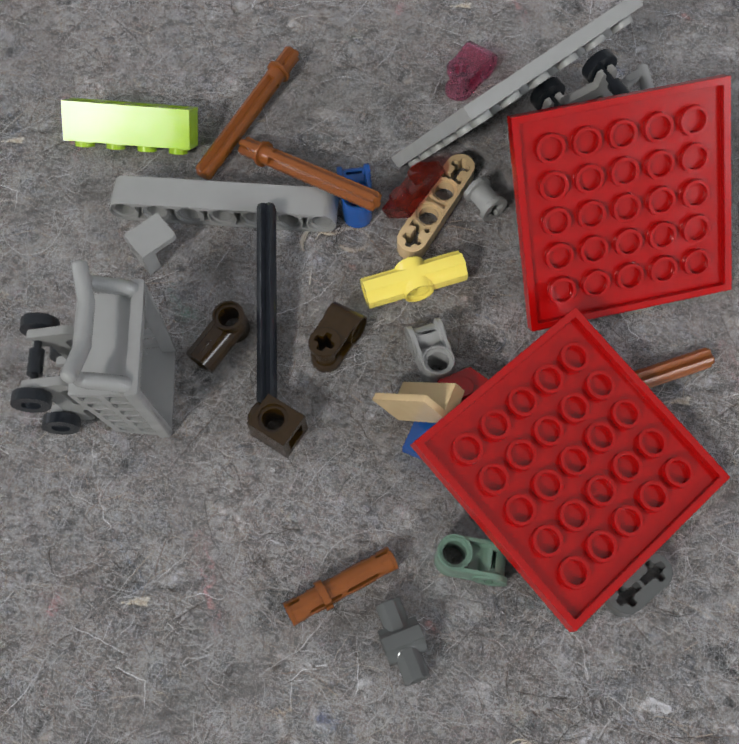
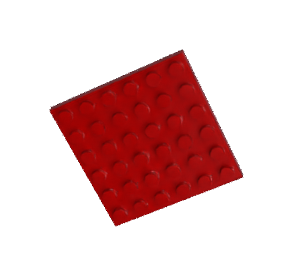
(624, 200)
(571, 467)

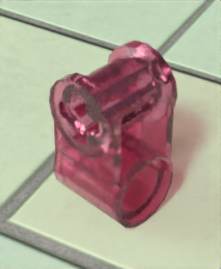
(469, 70)

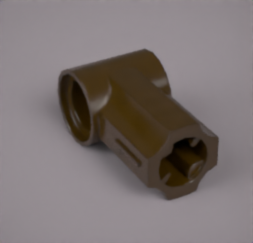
(219, 339)

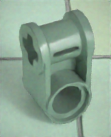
(476, 561)

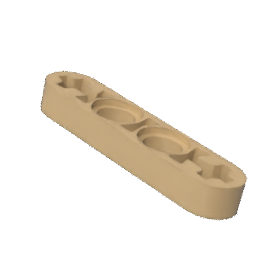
(436, 206)

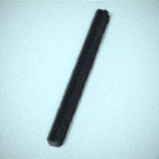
(266, 302)

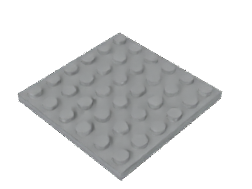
(518, 83)

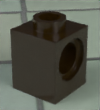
(280, 439)

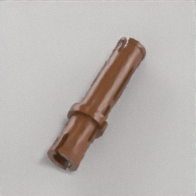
(334, 589)

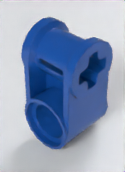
(353, 214)

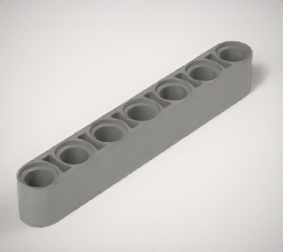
(222, 203)

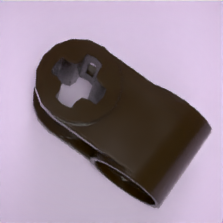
(335, 336)

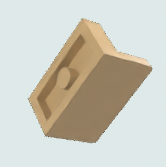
(421, 401)

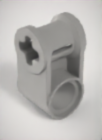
(431, 347)

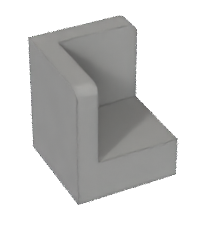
(149, 239)

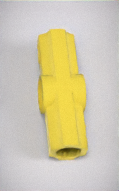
(414, 279)

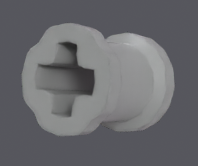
(485, 198)

